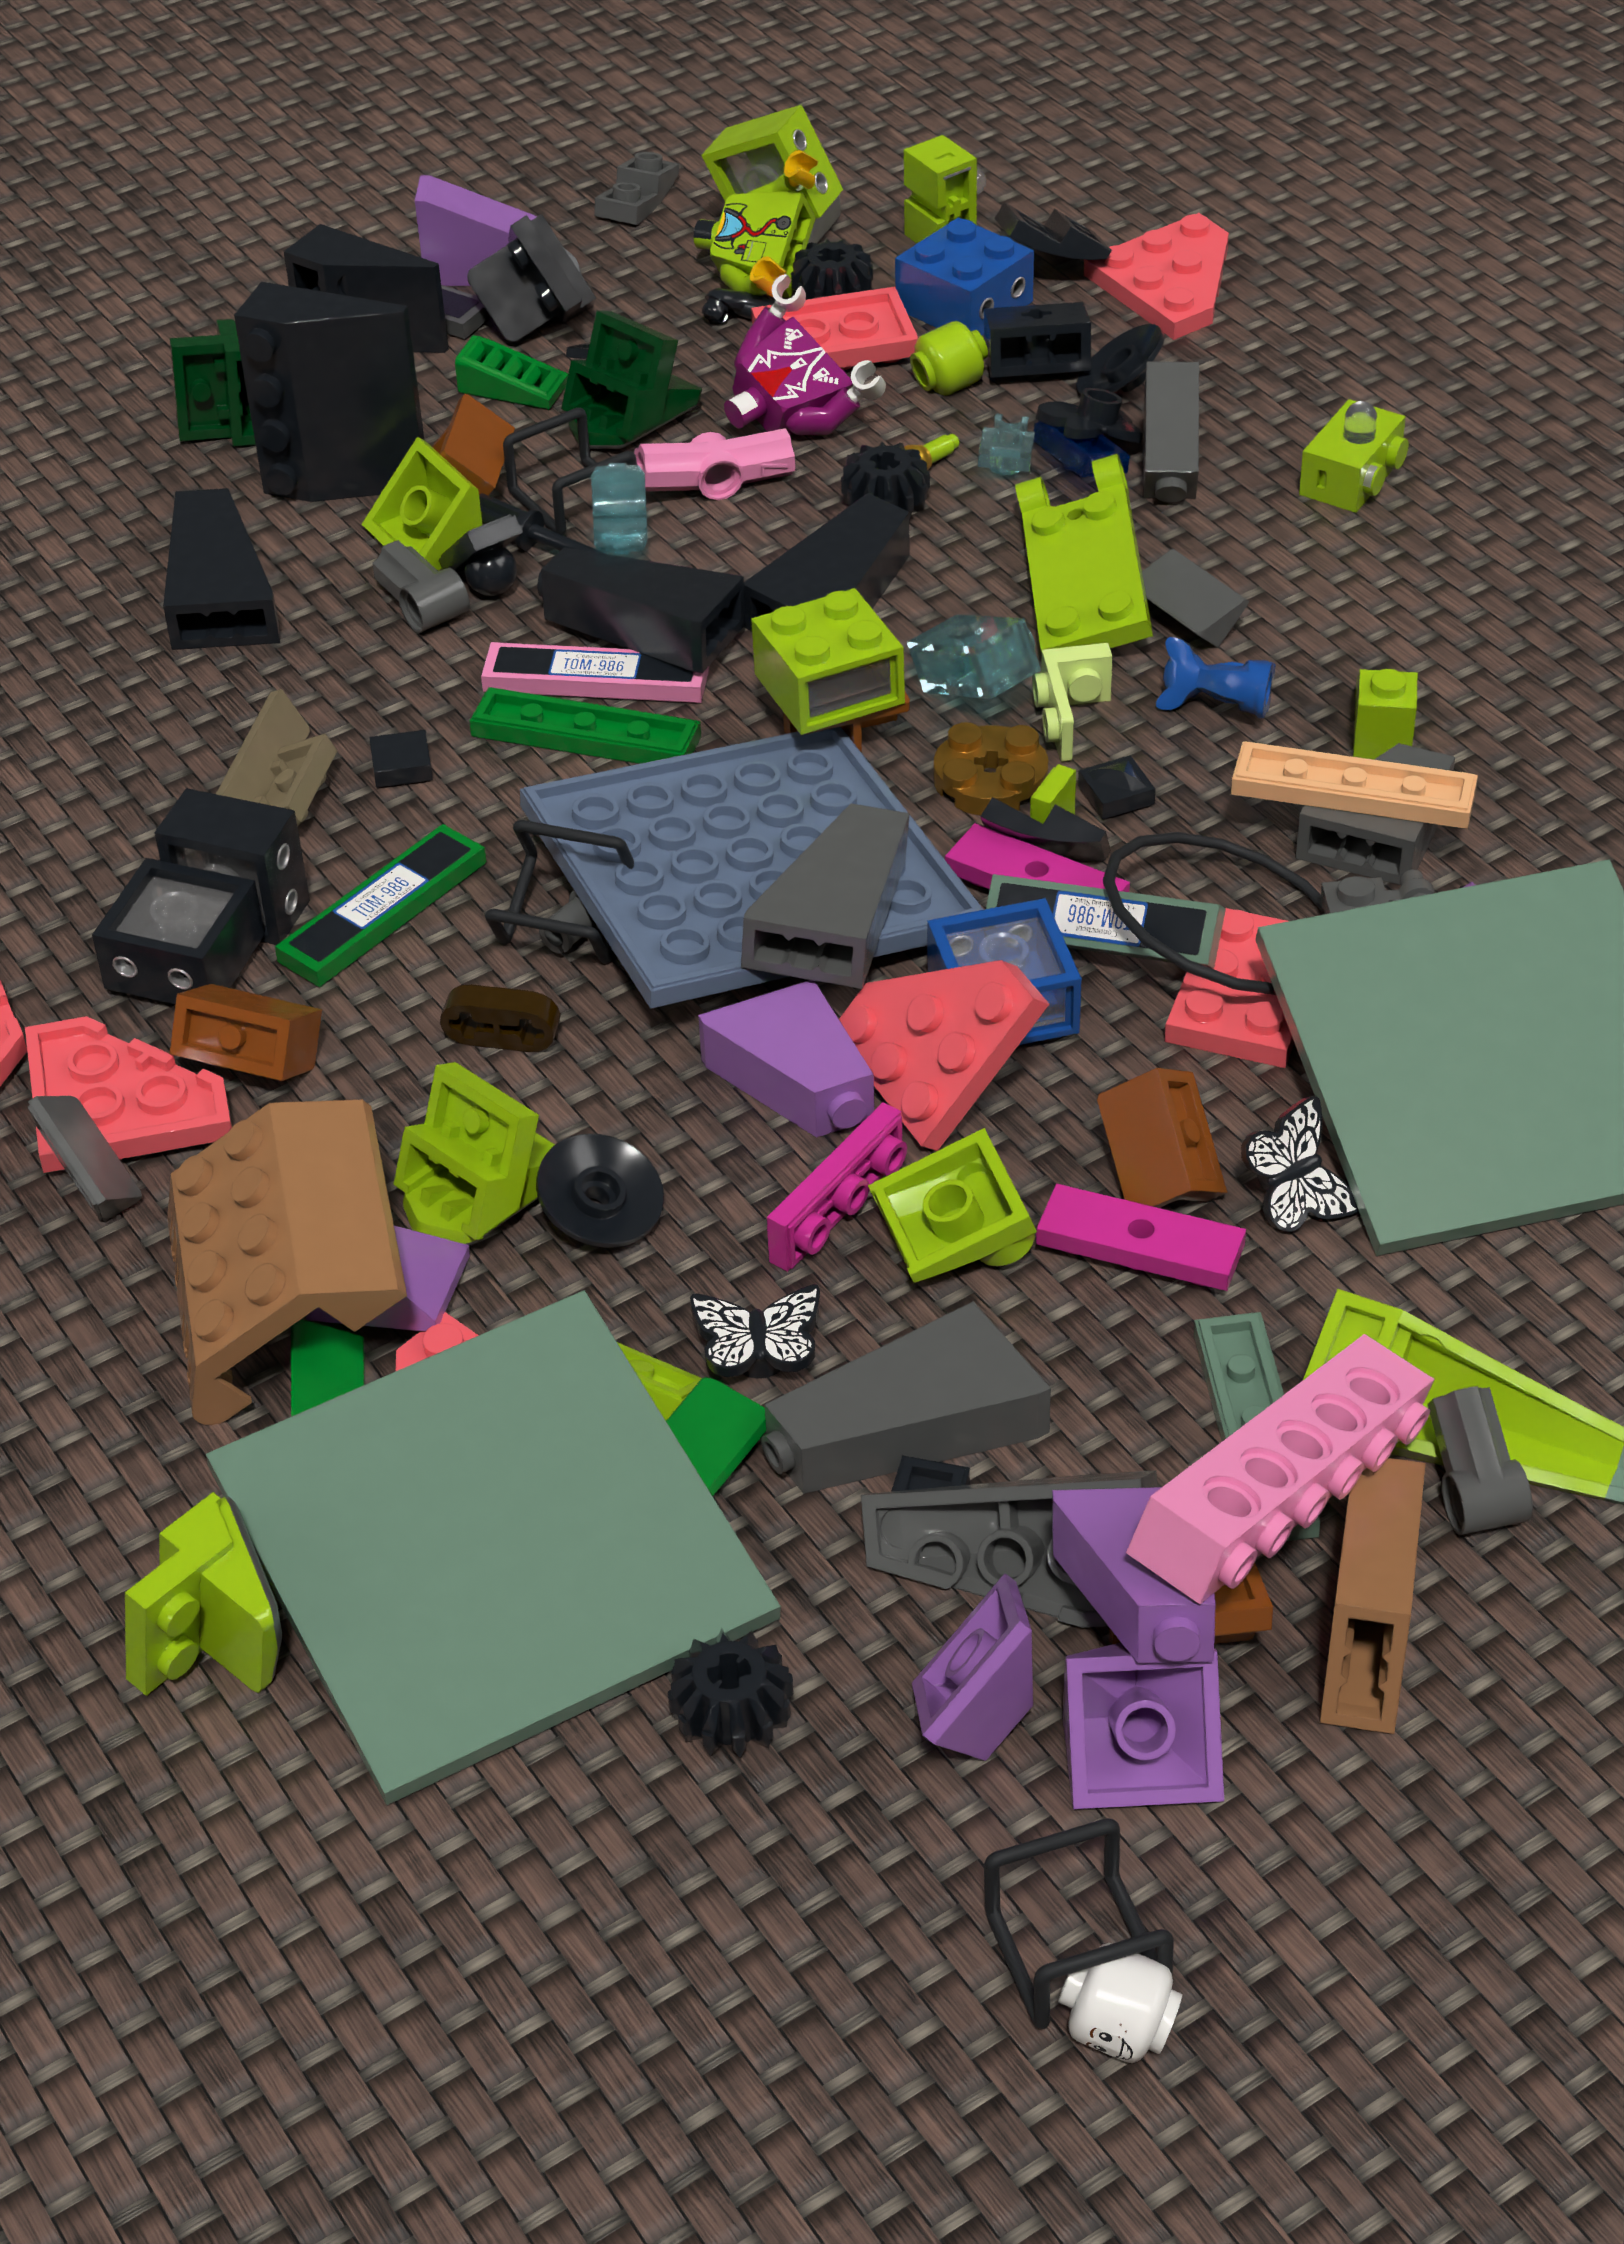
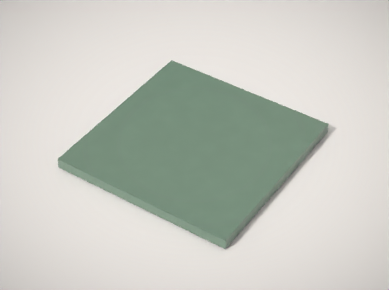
(1466, 1050)
(489, 1543)

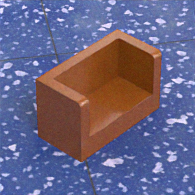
(245, 1032)

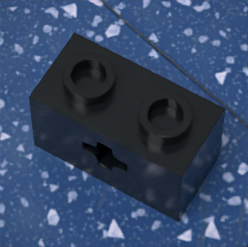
(1037, 339)

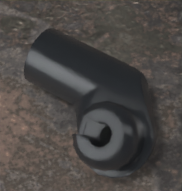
(722, 301)

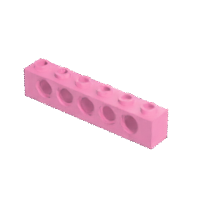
(1281, 1469)

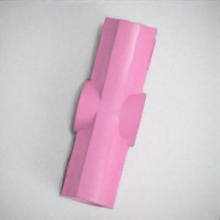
(716, 464)

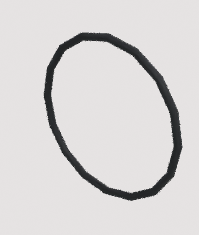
(1208, 842)

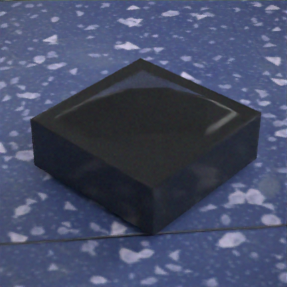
(1116, 787)

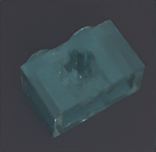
(974, 656)

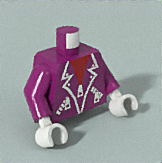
(790, 378)

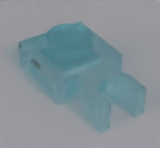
(1006, 447)

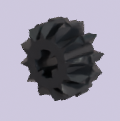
(831, 269)
(888, 474)
(730, 1693)

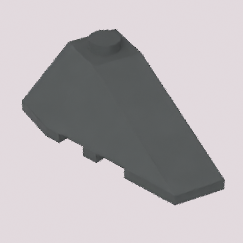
(979, 1532)

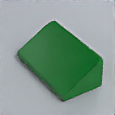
(323, 1364)
(717, 1429)

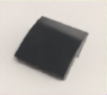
(1058, 236)

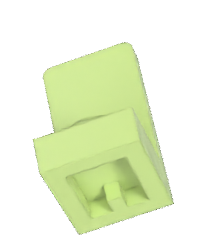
(1067, 679)

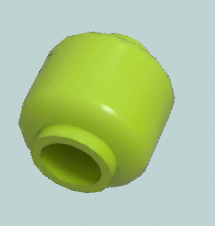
(949, 358)

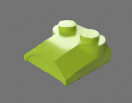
(955, 1209)

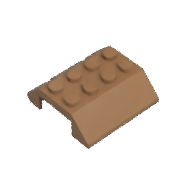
(272, 1227)

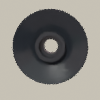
(1123, 360)
(601, 1170)

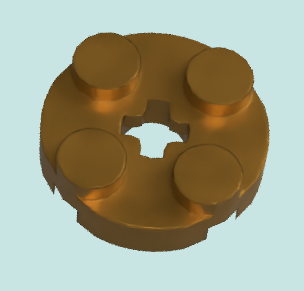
(970, 749)

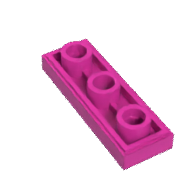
(989, 852)
(836, 1187)
(1141, 1237)

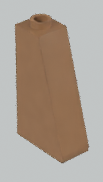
(1374, 1598)

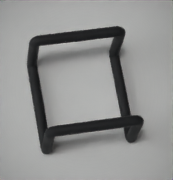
(557, 525)
(514, 917)
(1037, 1996)

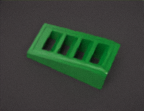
(506, 375)

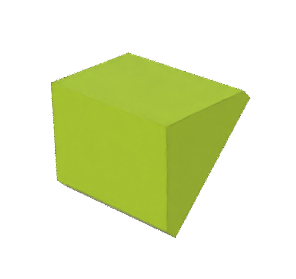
(425, 505)

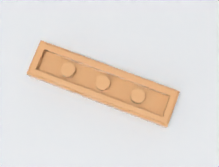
(1354, 784)

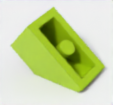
(1384, 711)

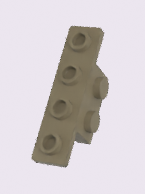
(278, 761)

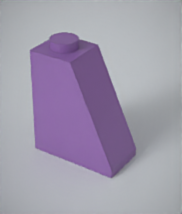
(460, 227)
(791, 1058)
(1139, 1606)

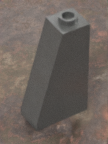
(831, 901)
(923, 1396)

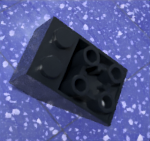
(368, 270)

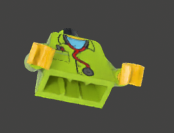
(762, 230)

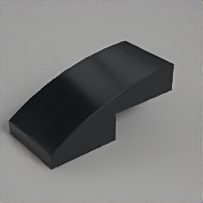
(1060, 833)

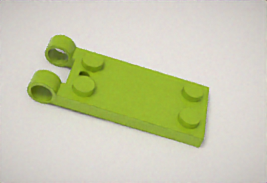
(1085, 563)

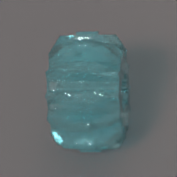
(619, 508)

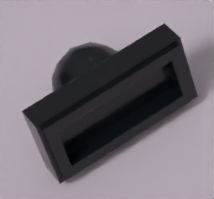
(483, 556)

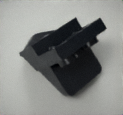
(530, 281)

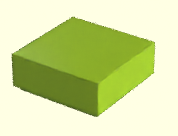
(1057, 789)

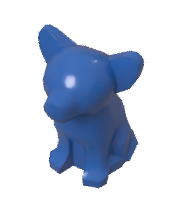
(1229, 682)

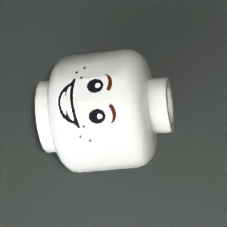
(1122, 2006)

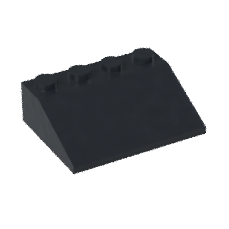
(327, 390)

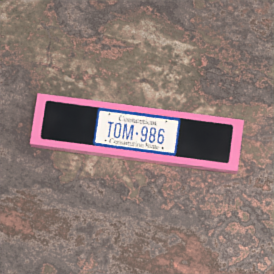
(589, 673)

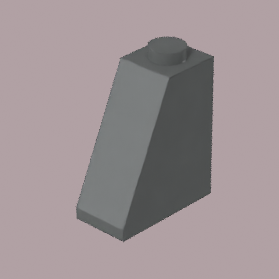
(1171, 431)
(1368, 842)

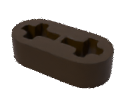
(500, 1018)

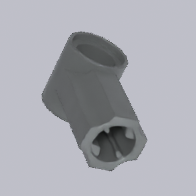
(423, 592)
(1480, 1480)

